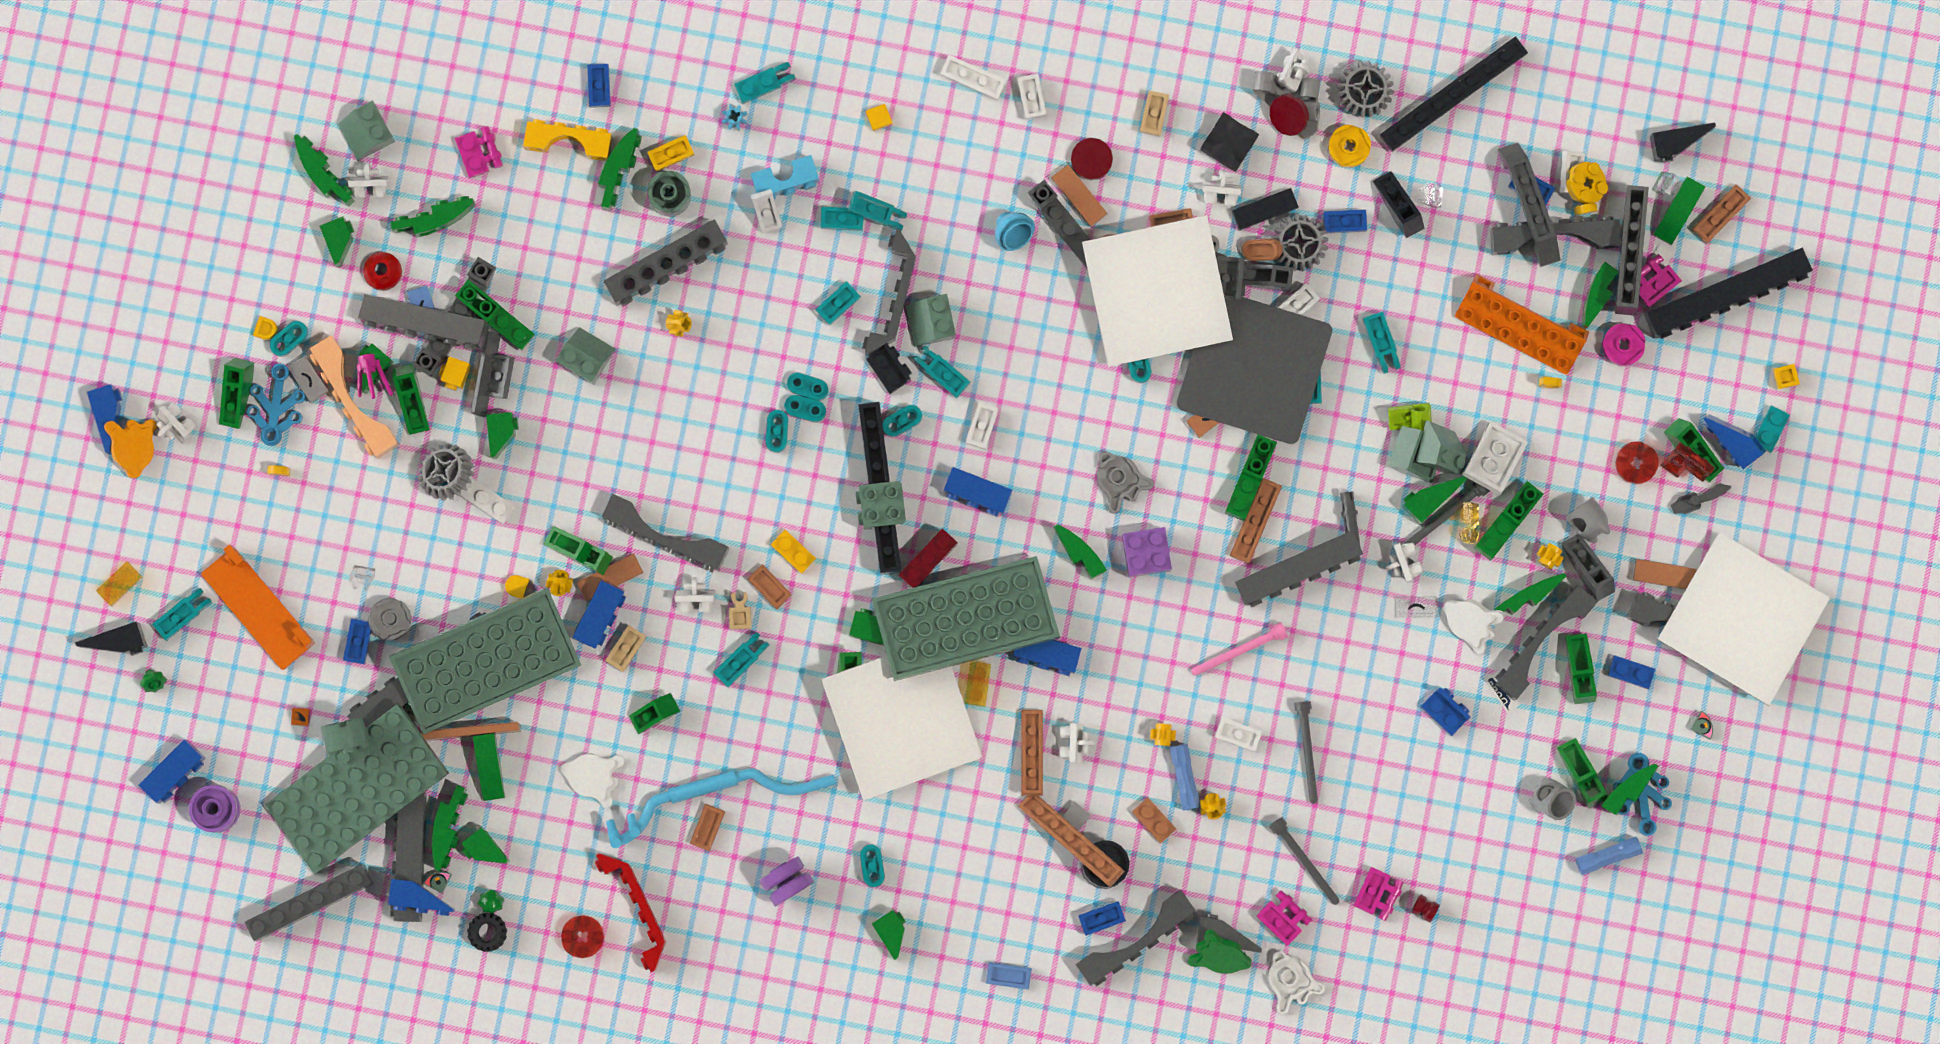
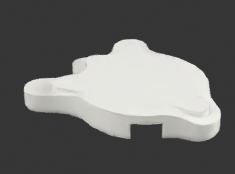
(1472, 622)
(593, 776)
(1291, 980)

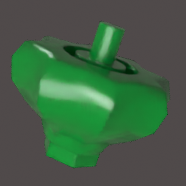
(153, 681)
(491, 901)

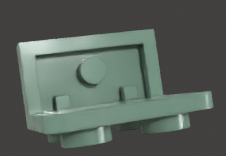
(881, 504)

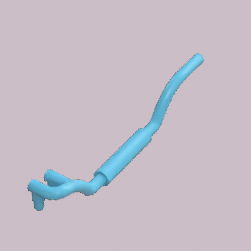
(703, 787)

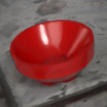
(390, 278)

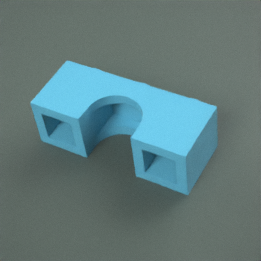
(803, 176)

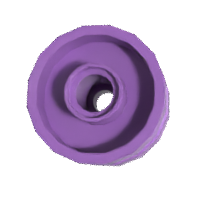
(201, 808)
(787, 882)

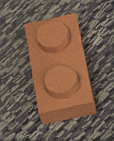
(1154, 820)

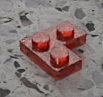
(1683, 459)

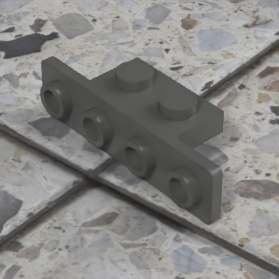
(493, 375)

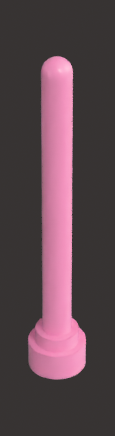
(1276, 633)

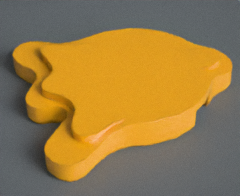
(132, 446)

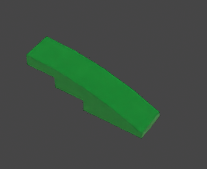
(1532, 594)

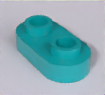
(287, 336)
(1143, 364)
(807, 386)
(804, 409)
(901, 420)
(777, 431)
(872, 865)

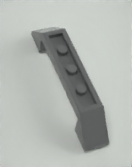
(1532, 203)
(1059, 219)
(877, 341)
(436, 352)

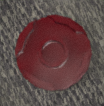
(1289, 114)
(1091, 159)

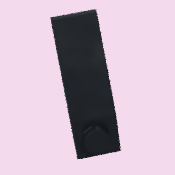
(1673, 142)
(1399, 204)
(121, 640)

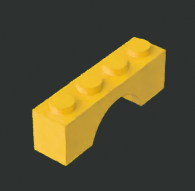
(542, 136)

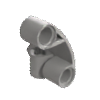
(1308, 91)

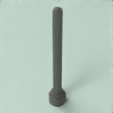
(1477, 491)
(1303, 710)
(1280, 828)

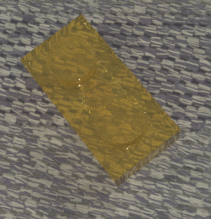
(119, 583)
(977, 684)

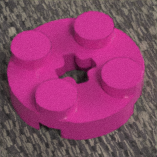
(1622, 356)

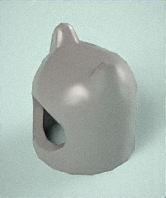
(1589, 520)
(1553, 799)

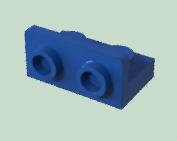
(1446, 711)

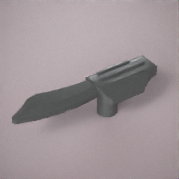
(1692, 502)

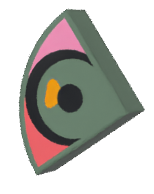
(1703, 725)
(438, 881)

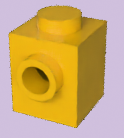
(454, 373)

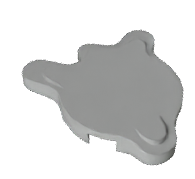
(1120, 479)

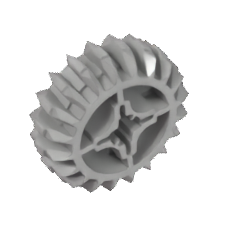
(1356, 88)
(1289, 244)
(434, 472)

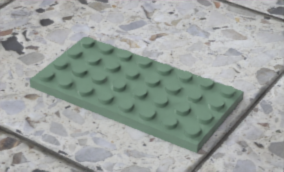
(965, 618)
(485, 660)
(357, 790)

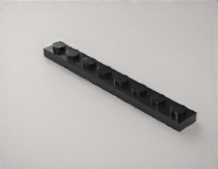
(1453, 94)

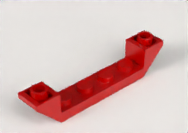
(652, 956)

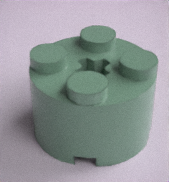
(669, 205)
(345, 736)

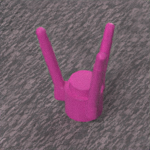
(367, 364)

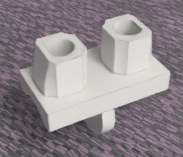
(1295, 69)
(359, 183)
(1231, 191)
(171, 426)
(1403, 552)
(694, 593)
(1078, 742)

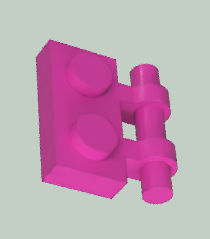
(472, 154)
(1658, 285)
(1372, 890)
(1279, 922)

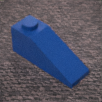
(105, 408)

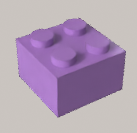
(1146, 552)

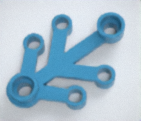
(275, 408)
(1643, 799)

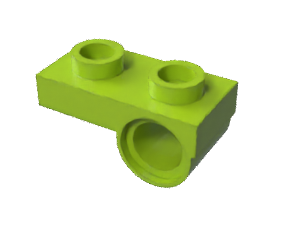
(1409, 416)

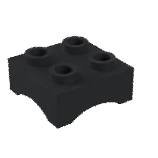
(1229, 142)

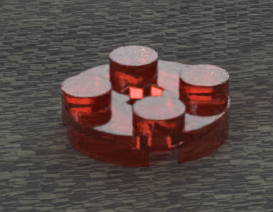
(1647, 469)
(570, 936)

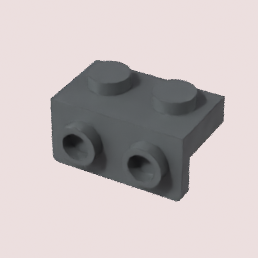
(1231, 274)

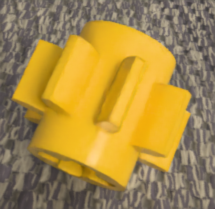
(678, 323)
(1550, 556)
(559, 583)
(1163, 734)
(1213, 806)

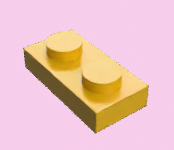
(670, 153)
(793, 551)

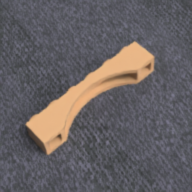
(331, 360)

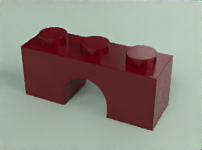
(928, 558)

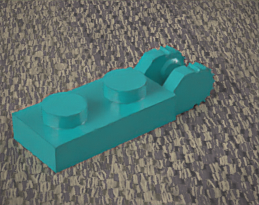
(762, 83)
(875, 210)
(1381, 340)
(943, 373)
(180, 615)
(739, 661)

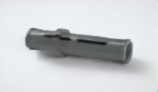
(1349, 513)

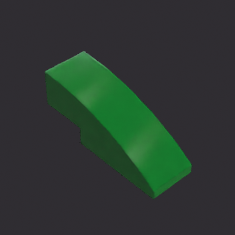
(1679, 210)
(1598, 293)
(578, 550)
(1080, 552)
(1580, 669)
(489, 766)
(1582, 773)
(1630, 788)

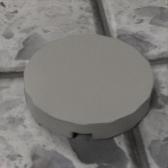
(389, 619)

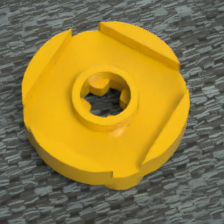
(1354, 135)
(1596, 179)

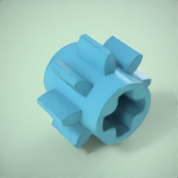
(728, 114)

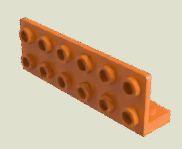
(1521, 326)
(257, 608)

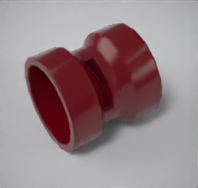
(1425, 908)

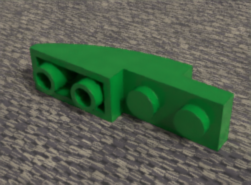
(620, 159)
(315, 165)
(443, 215)
(494, 315)
(1250, 477)
(1508, 520)
(443, 836)

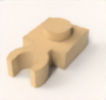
(740, 615)

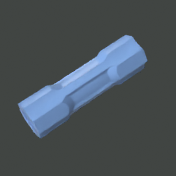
(1185, 778)
(1624, 850)

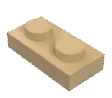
(1154, 113)
(626, 648)

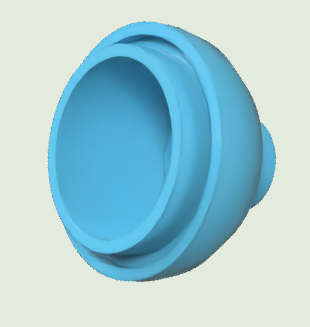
(1013, 230)

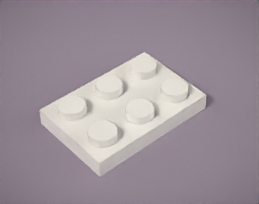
(1495, 458)

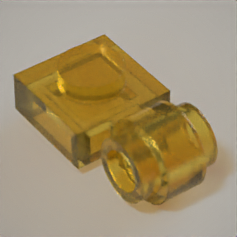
(1470, 517)

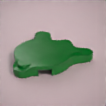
(1219, 954)

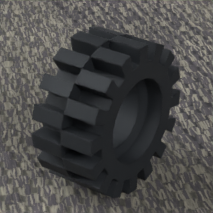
(477, 941)

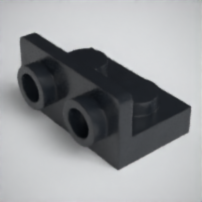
(889, 369)

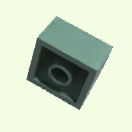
(366, 130)
(931, 320)
(585, 355)
(1441, 449)
(1405, 455)

